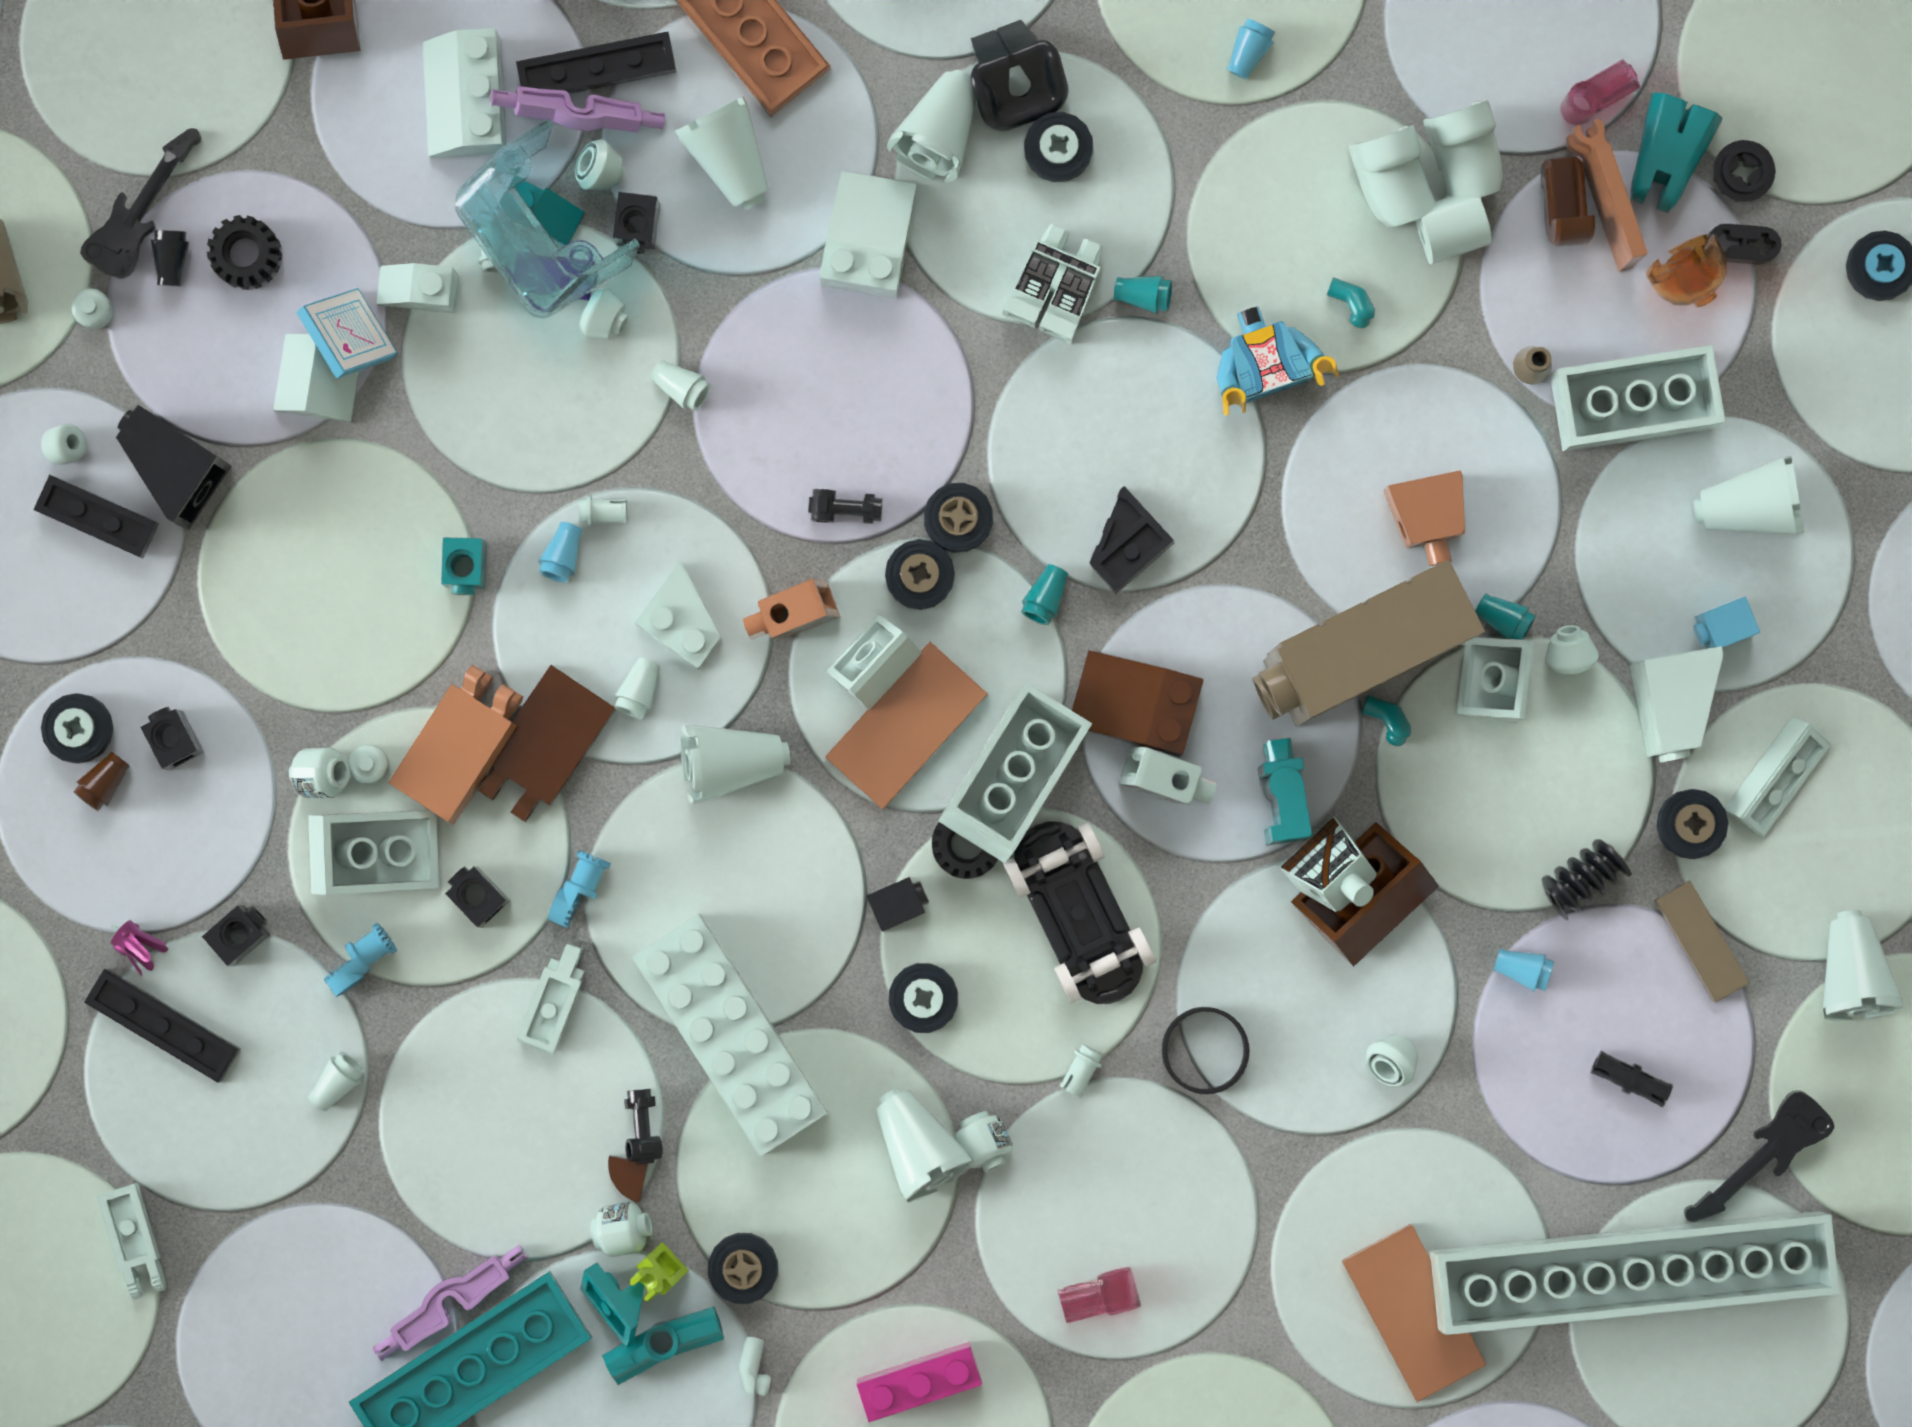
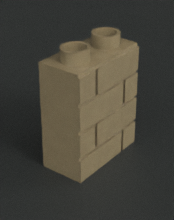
(1367, 645)

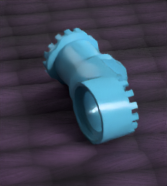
(583, 881)
(363, 954)

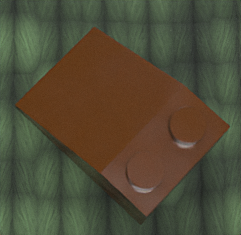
(316, 27)
(1137, 702)

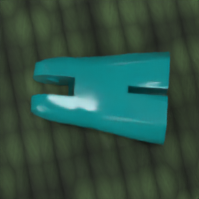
(1671, 147)

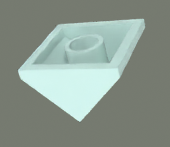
(308, 384)
(874, 661)
(1495, 678)

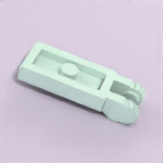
(131, 1237)

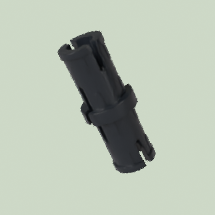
(1631, 1078)

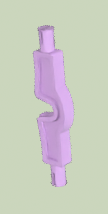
(558, 107)
(466, 1289)

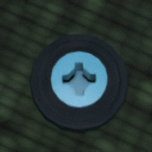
(1870, 275)

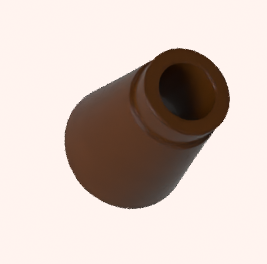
(101, 782)

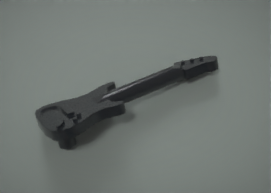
(117, 244)
(1795, 1126)

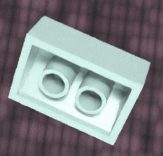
(458, 86)

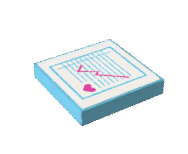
(347, 333)

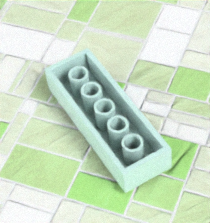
(730, 1034)

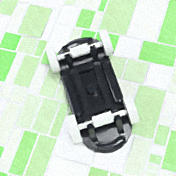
(1079, 912)

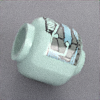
(319, 772)
(985, 1141)
(620, 1229)

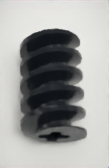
(1583, 877)

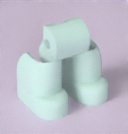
(1471, 169)

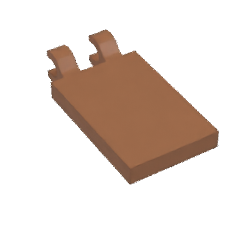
(1609, 194)
(457, 746)

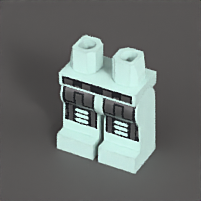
(1057, 272)

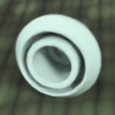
(599, 166)
(603, 315)
(1571, 651)
(1392, 1060)

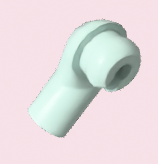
(750, 1365)

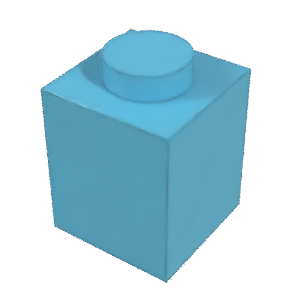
(1726, 624)

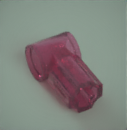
(1600, 92)
(1109, 1293)

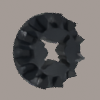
(1753, 156)

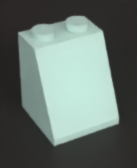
(1675, 700)

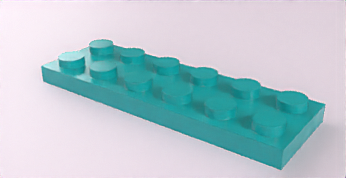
(477, 1361)

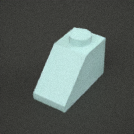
(418, 287)

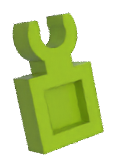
(659, 1271)

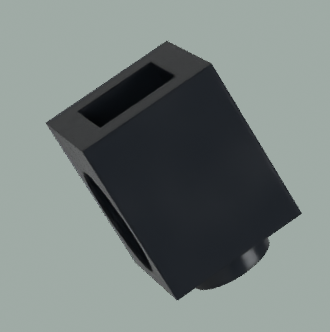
(636, 205)
(187, 745)
(898, 903)
(490, 906)
(220, 939)

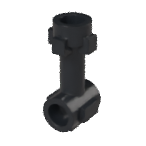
(825, 506)
(644, 1147)

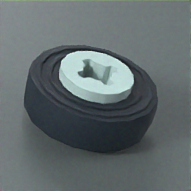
(1055, 164)
(90, 735)
(924, 986)

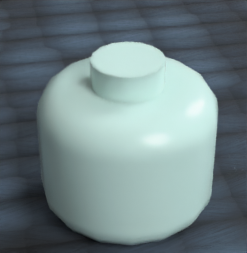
(92, 308)
(63, 444)
(368, 764)

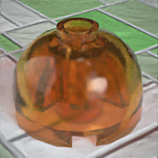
(1691, 273)

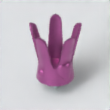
(127, 944)

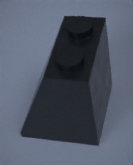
(171, 465)

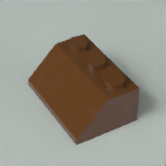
(1397, 891)

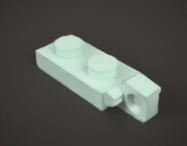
(552, 1001)

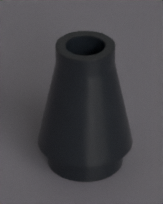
(169, 256)

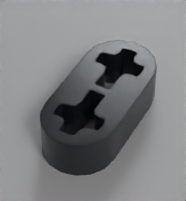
(1748, 234)

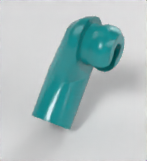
(1357, 299)
(1393, 718)

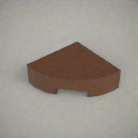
(627, 1177)

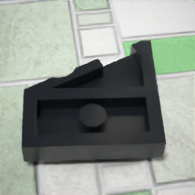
(1128, 542)

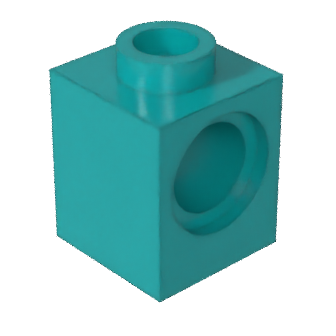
(452, 551)

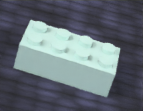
(1637, 398)
(1015, 772)

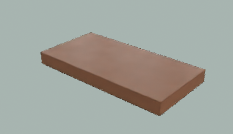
(759, 47)
(906, 726)
(1399, 1295)

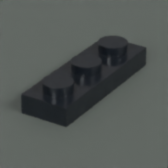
(96, 516)

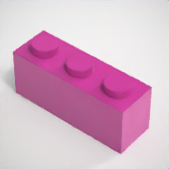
(919, 1382)

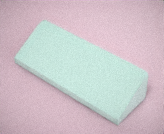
(1777, 776)

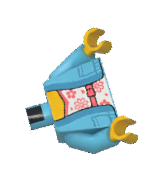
(1267, 361)

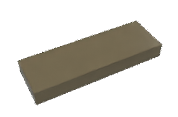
(1701, 941)

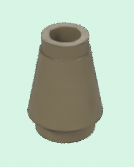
(1525, 368)

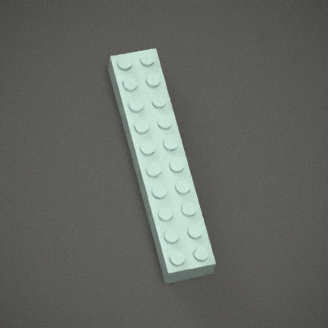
(1634, 1272)

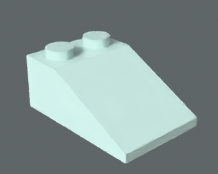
(868, 234)
(373, 852)

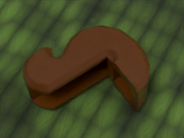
(1566, 202)

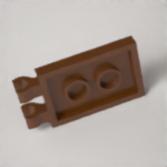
(549, 741)

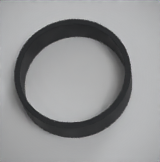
(1245, 1059)

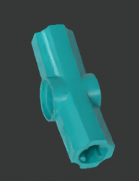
(687, 1334)

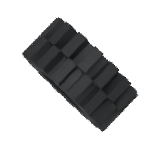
(225, 238)
(952, 863)

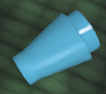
(1250, 47)
(561, 553)
(1525, 968)

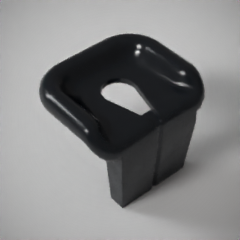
(1039, 60)

